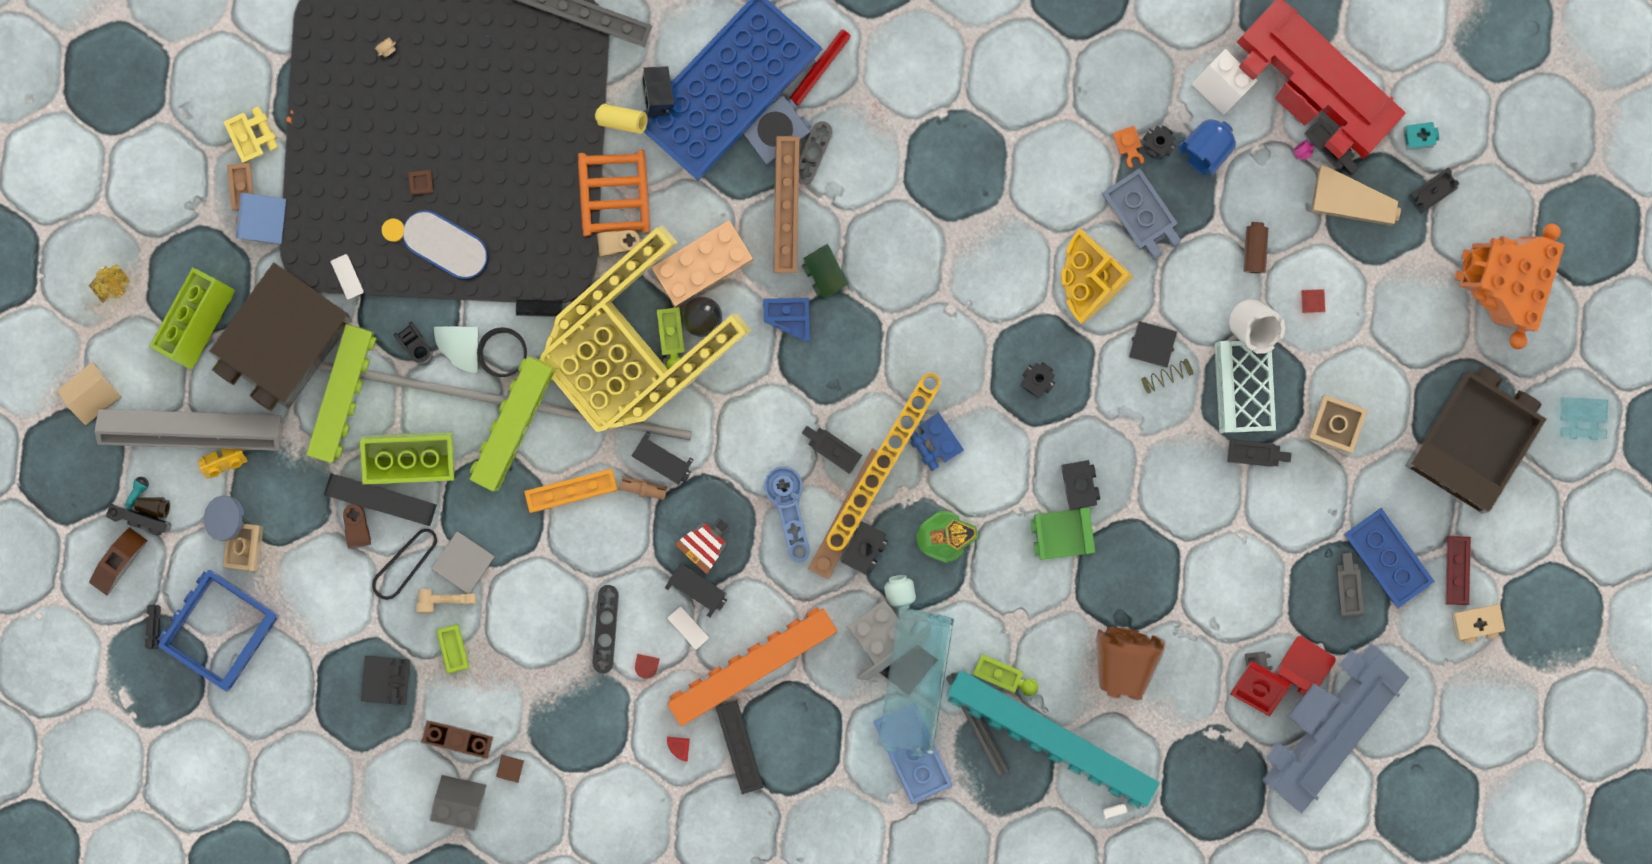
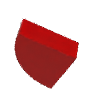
(679, 747)

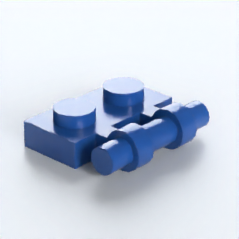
(941, 438)

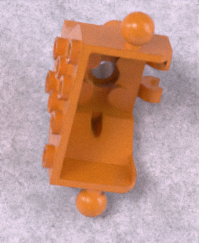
(1513, 279)

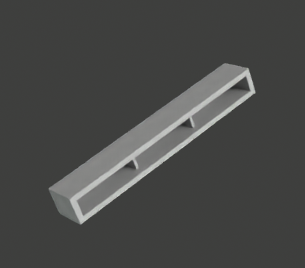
(188, 429)

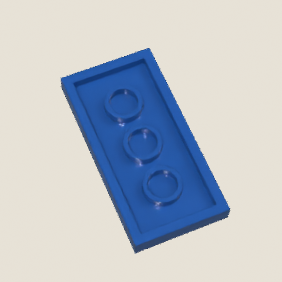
(1389, 558)

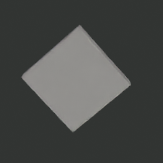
(463, 562)

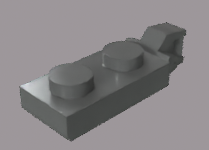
(1349, 587)

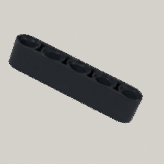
(380, 499)

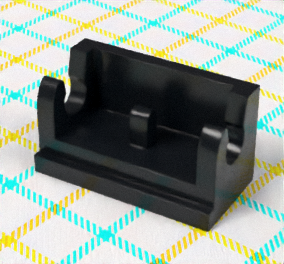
(657, 91)
(1434, 190)

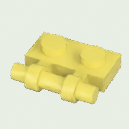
(244, 137)

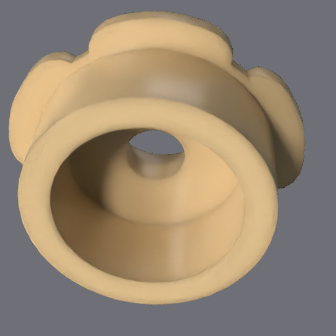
(385, 47)

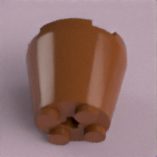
(1127, 661)

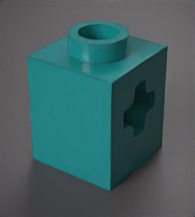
(1413, 142)

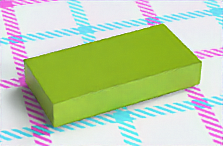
(452, 648)

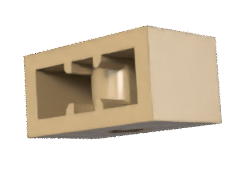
(1490, 616)

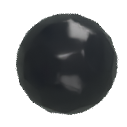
(702, 316)

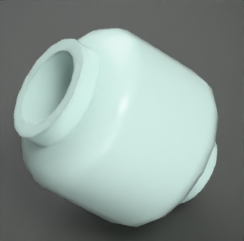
(900, 591)

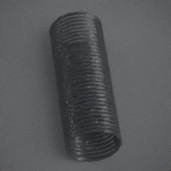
(522, 307)

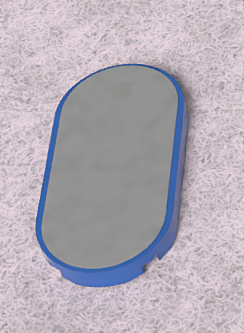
(445, 244)

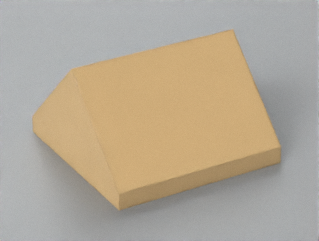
(88, 393)
(244, 549)

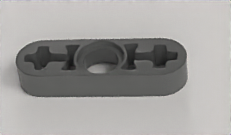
(825, 139)

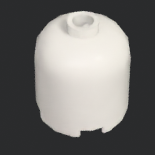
(1256, 325)

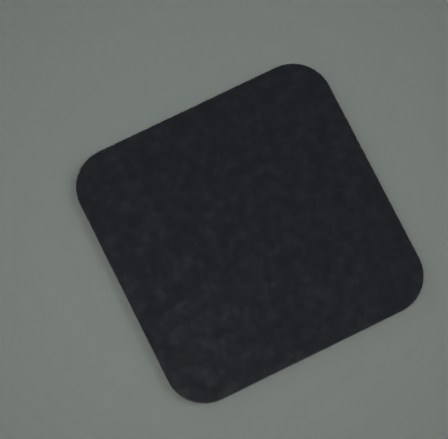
(479, 97)

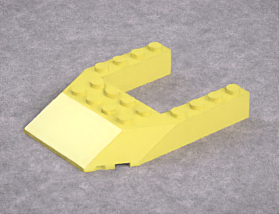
(604, 360)

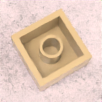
(1337, 424)

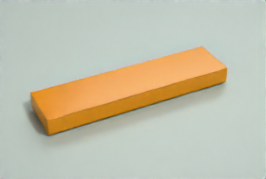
(571, 490)

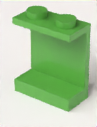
(1063, 534)

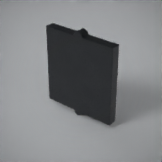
(1153, 344)

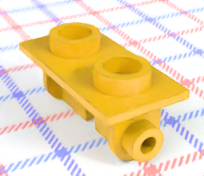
(213, 466)

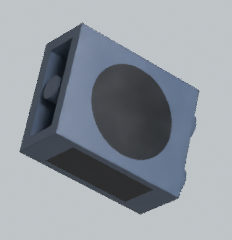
(775, 121)

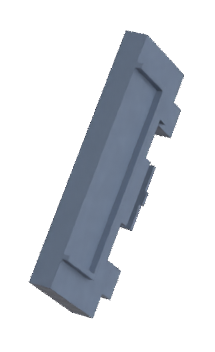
(1333, 725)

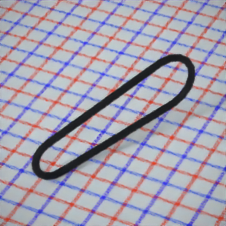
(413, 571)

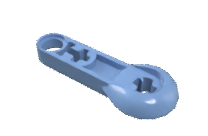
(787, 504)

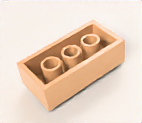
(702, 264)

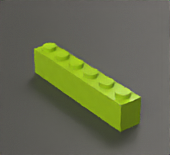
(340, 393)
(512, 423)

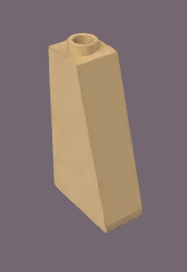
(1350, 199)

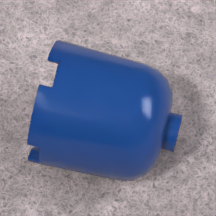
(1208, 146)

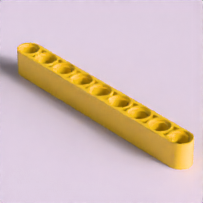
(891, 453)

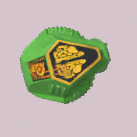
(945, 536)

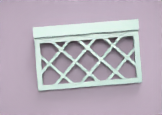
(1226, 392)

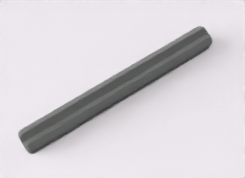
(984, 738)

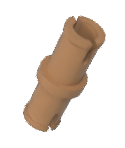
(643, 488)

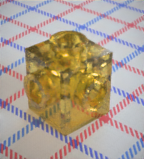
(109, 283)

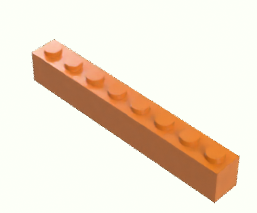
(751, 667)

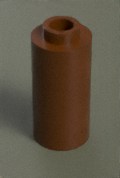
(1256, 248)

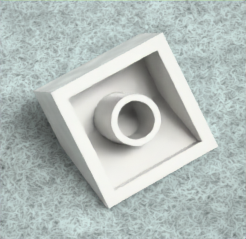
(1223, 82)

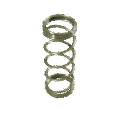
(1145, 381)

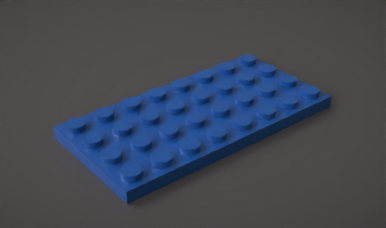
(731, 85)

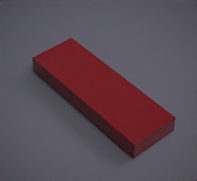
(1458, 570)

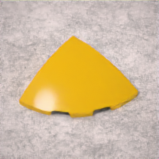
(1091, 276)

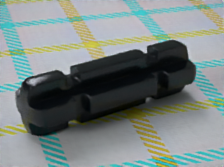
(152, 626)

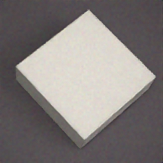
(1114, 810)

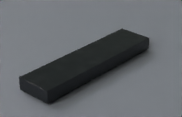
(739, 747)

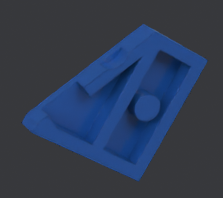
(789, 316)

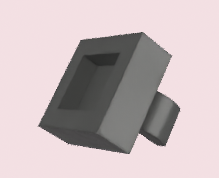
(1259, 658)

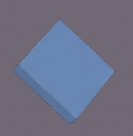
(260, 218)

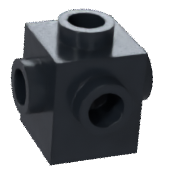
(1155, 150)
(1034, 387)

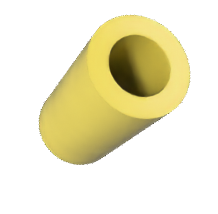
(621, 118)

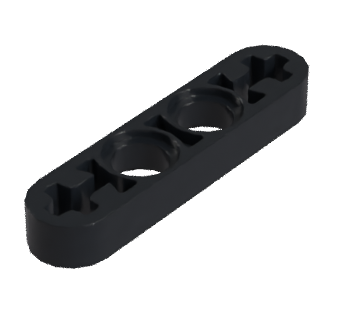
(609, 629)

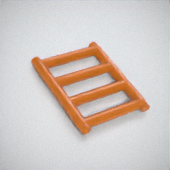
(587, 205)

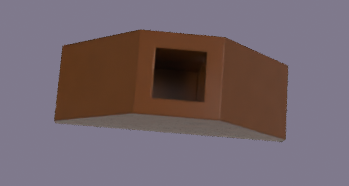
(117, 560)
(457, 739)

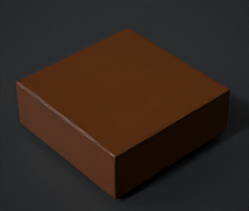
(420, 182)
(510, 768)

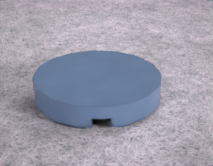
(223, 518)

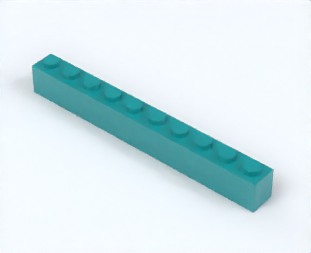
(1052, 739)

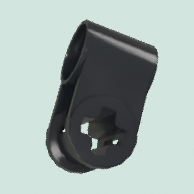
(412, 341)

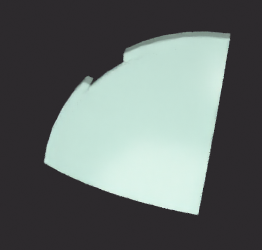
(459, 346)

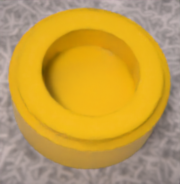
(393, 230)

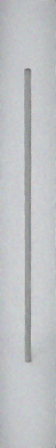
(498, 399)

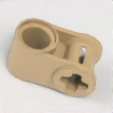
(614, 242)

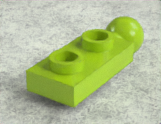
(671, 334)
(1004, 676)

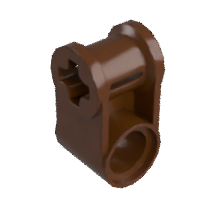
(357, 531)

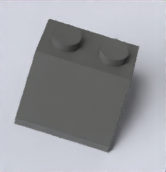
(458, 803)

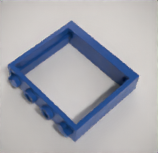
(180, 618)

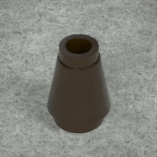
(153, 506)

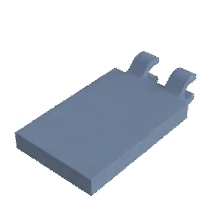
(1142, 212)

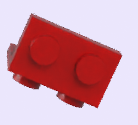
(1305, 664)

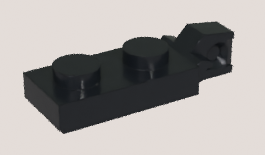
(1319, 135)
(832, 448)
(1256, 453)
(137, 519)

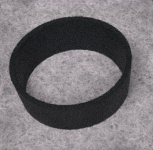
(488, 335)

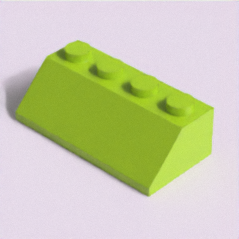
(192, 318)
(407, 457)

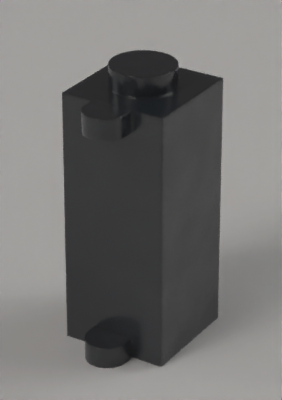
(662, 460)
(698, 589)

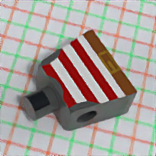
(704, 544)

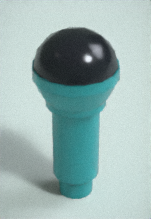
(139, 486)

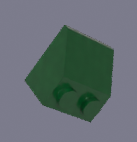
(825, 272)

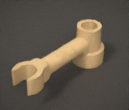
(427, 600)

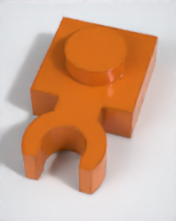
(1127, 142)

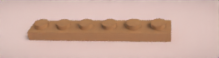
(786, 204)
(825, 558)

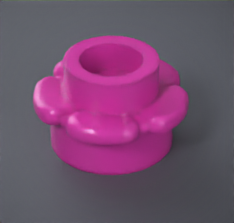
(1303, 150)

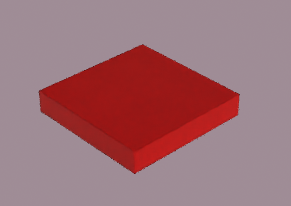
(1260, 688)

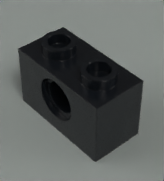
(1075, 498)
(854, 558)

